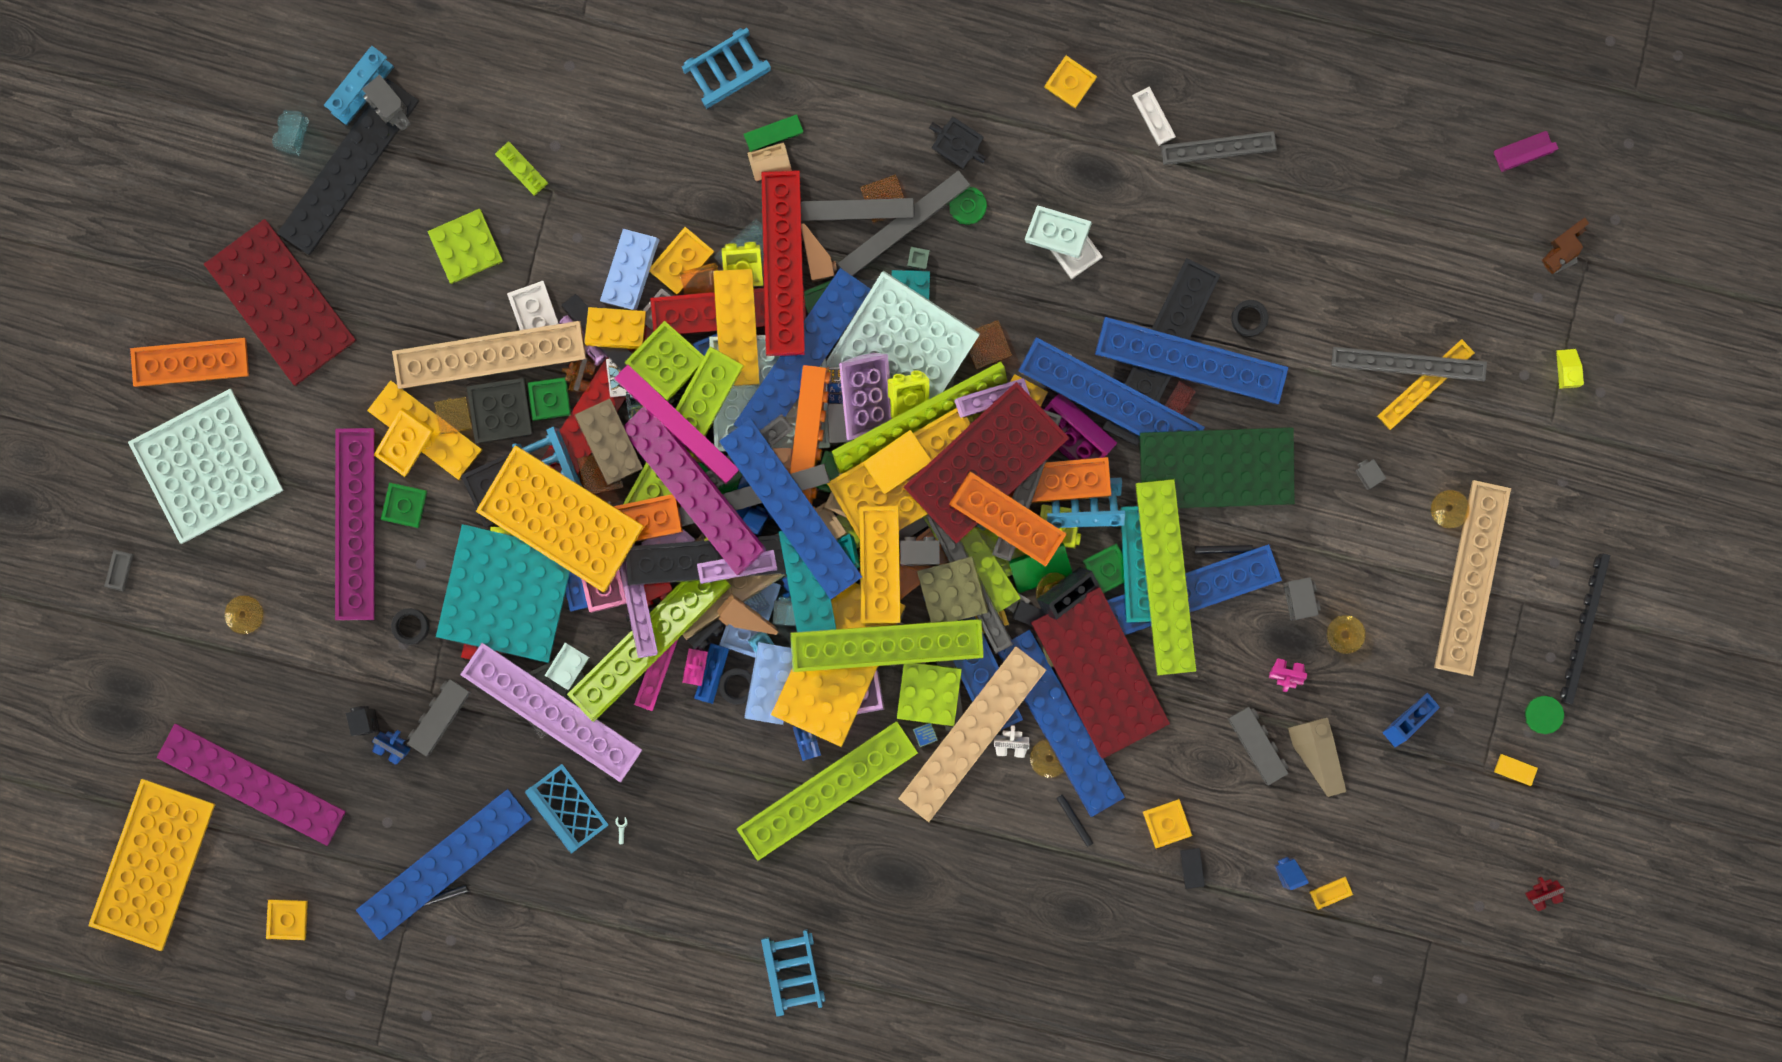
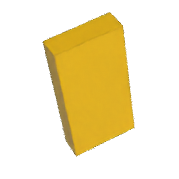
(1515, 770)
(1331, 893)

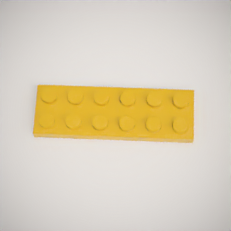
(737, 321)
(448, 450)
(880, 565)

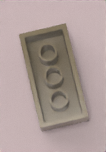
(608, 442)

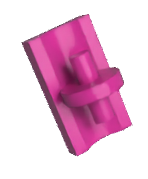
(695, 667)
(1287, 677)

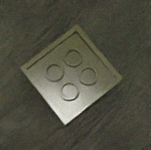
(953, 591)

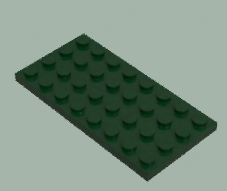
(1222, 465)

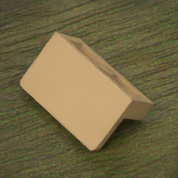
(769, 160)

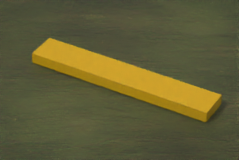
(1420, 389)

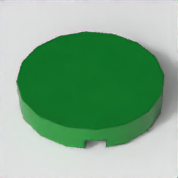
(968, 206)
(1544, 715)

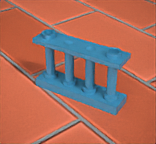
(726, 87)
(348, 97)
(561, 453)
(1090, 519)
(774, 966)

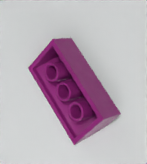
(1085, 436)

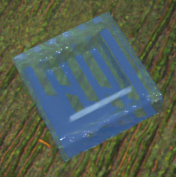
(758, 602)

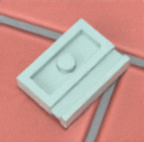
(567, 666)

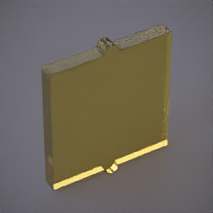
(452, 415)

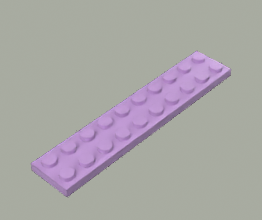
(551, 712)

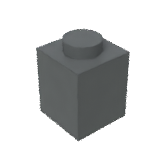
(1370, 473)

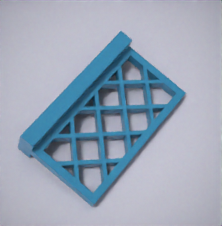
(551, 817)

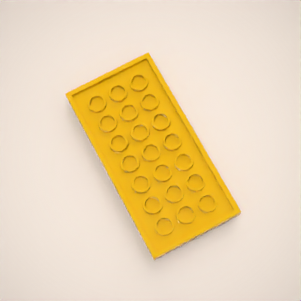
(859, 489)
(560, 518)
(829, 699)
(151, 865)

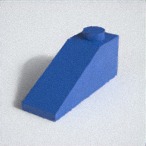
(756, 519)
(1411, 720)
(1290, 873)

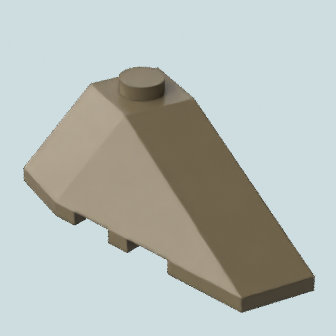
(1318, 751)

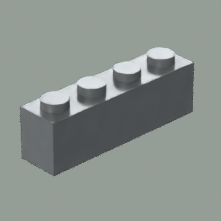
(438, 718)
(1258, 746)

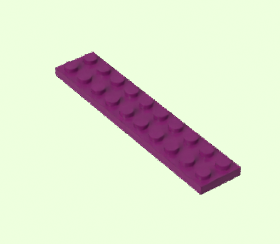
(694, 491)
(355, 524)
(251, 784)

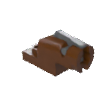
(1565, 249)

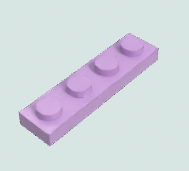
(984, 399)
(720, 570)

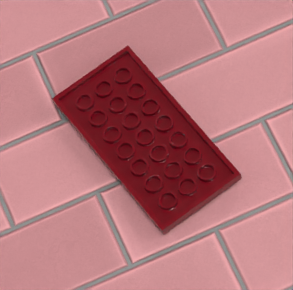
(279, 302)
(997, 447)
(1101, 674)

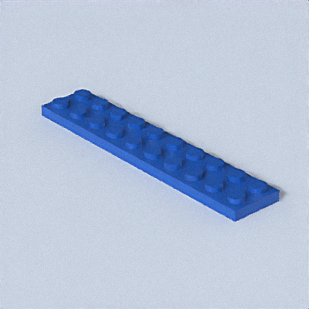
(821, 332)
(1191, 360)
(1100, 392)
(790, 509)
(1216, 583)
(1067, 733)
(443, 864)

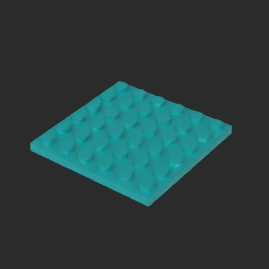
(503, 595)

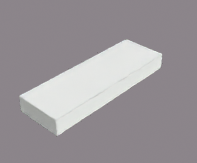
(1153, 116)

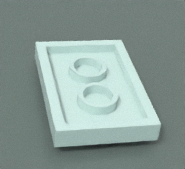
(1058, 231)

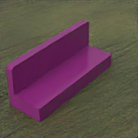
(1524, 151)

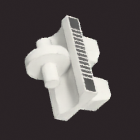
(1011, 739)

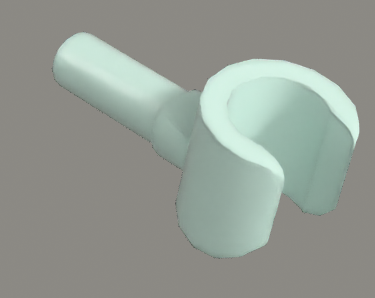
(621, 830)

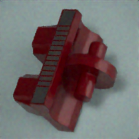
(1543, 891)

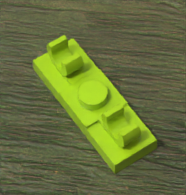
(521, 168)

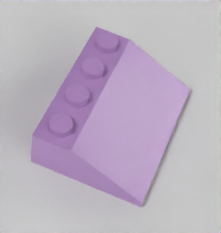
(865, 393)

